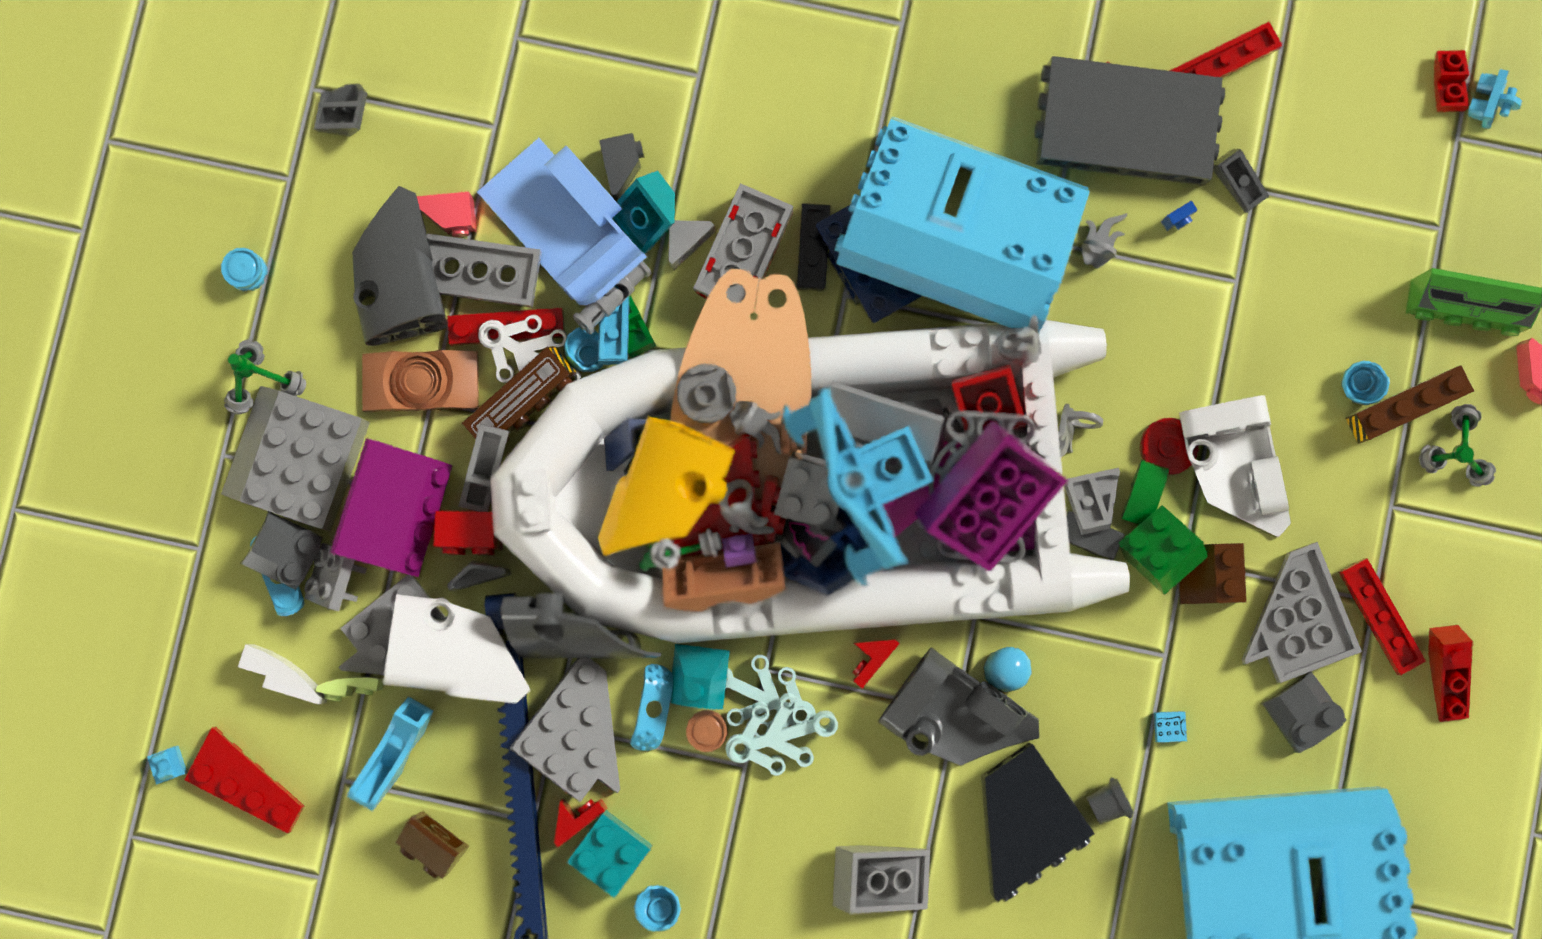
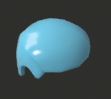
(582, 350)
(1365, 382)
(1007, 669)
(657, 908)

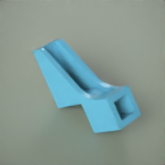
(391, 754)

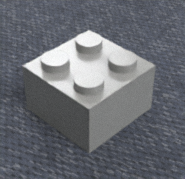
(806, 492)

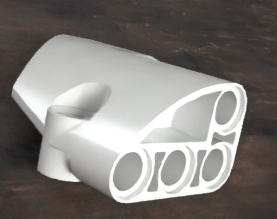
(1242, 465)
(450, 654)

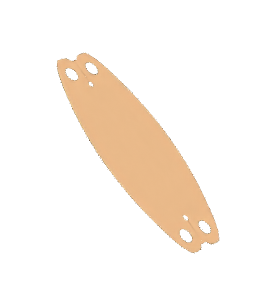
(762, 355)

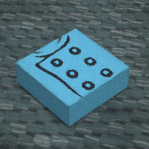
(1170, 726)

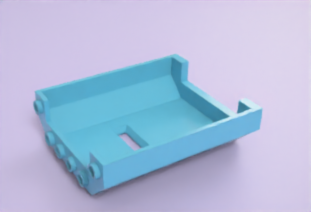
(994, 257)
(1250, 865)

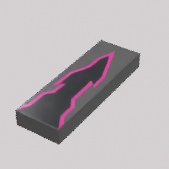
(808, 540)

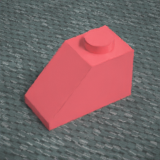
(450, 212)
(1530, 368)

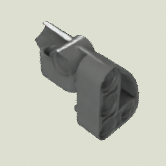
(397, 270)
(542, 630)
(955, 713)

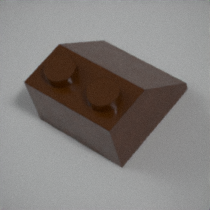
(1217, 578)
(431, 845)

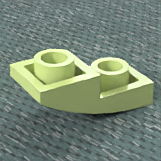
(343, 687)

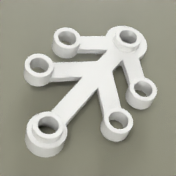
(523, 351)

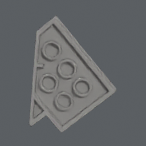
(1302, 619)
(372, 628)
(573, 733)

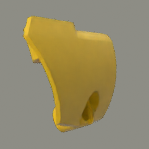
(666, 486)

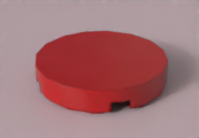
(1165, 445)

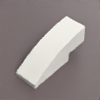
(280, 674)

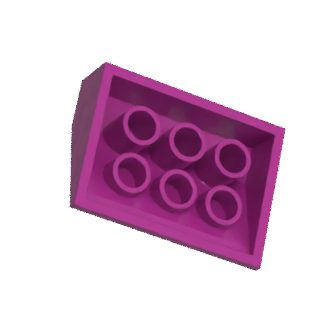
(990, 497)
(391, 508)

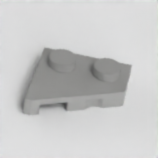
(1093, 499)

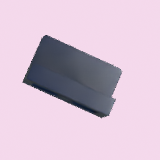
(622, 442)

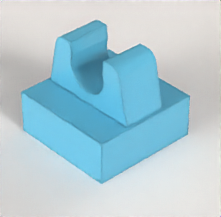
(167, 764)

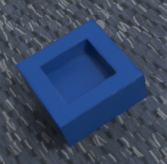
(1180, 217)

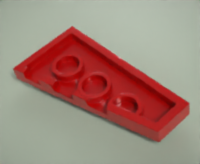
(235, 778)

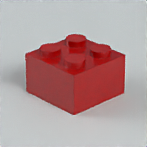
(988, 392)
(465, 531)

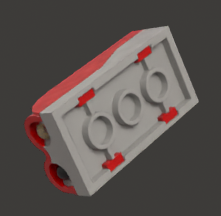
(745, 240)

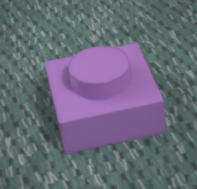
(739, 550)

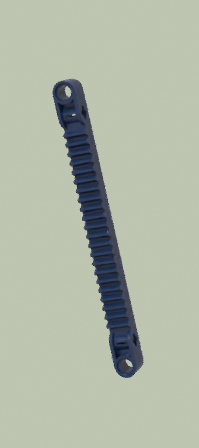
(524, 802)

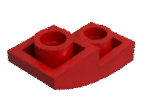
(1449, 81)
(771, 495)

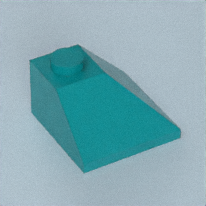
(646, 210)
(699, 676)

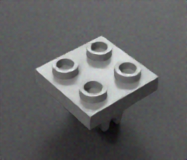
(330, 579)

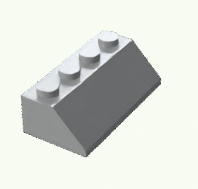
(874, 417)

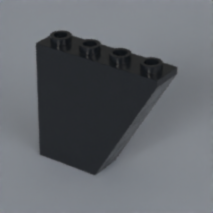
(1027, 822)

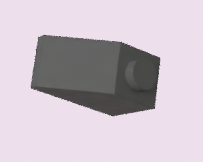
(621, 162)

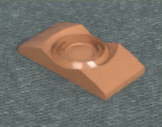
(420, 381)
(705, 581)

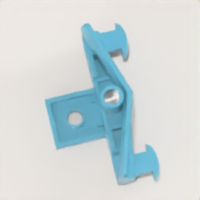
(860, 480)

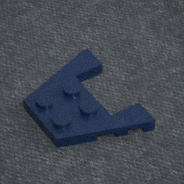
(833, 571)

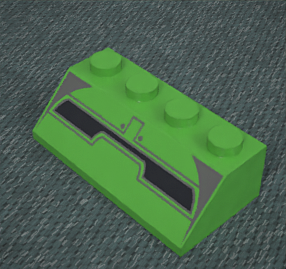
(1474, 301)

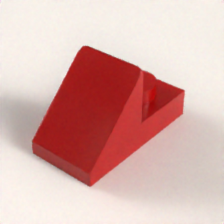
(878, 653)
(569, 823)

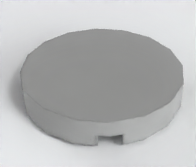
(706, 393)

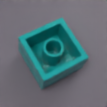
(610, 853)

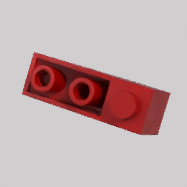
(1451, 670)

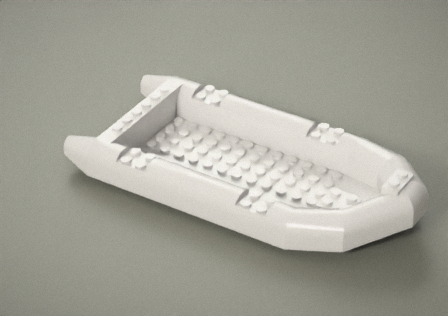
(558, 491)

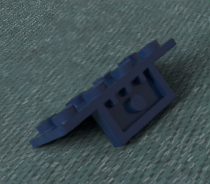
(875, 296)

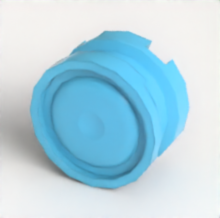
(244, 269)

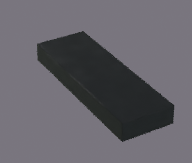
(812, 249)

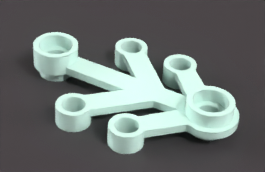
(768, 696)
(776, 736)

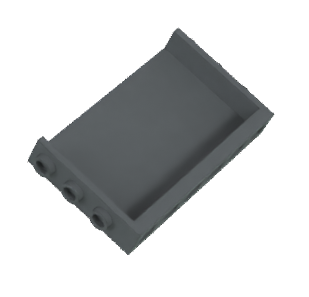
(1129, 120)

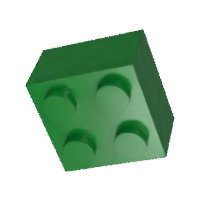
(1163, 549)

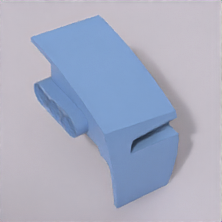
(568, 216)

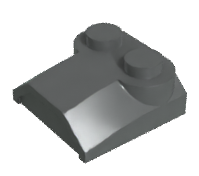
(283, 551)
(1305, 713)

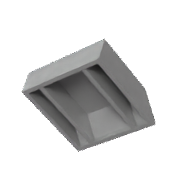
(295, 458)

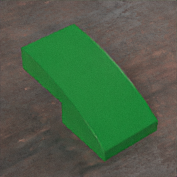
(639, 335)
(1145, 492)

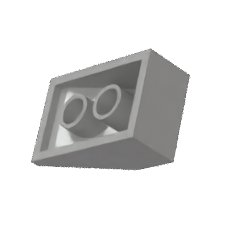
(880, 879)

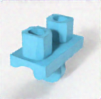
(1494, 86)

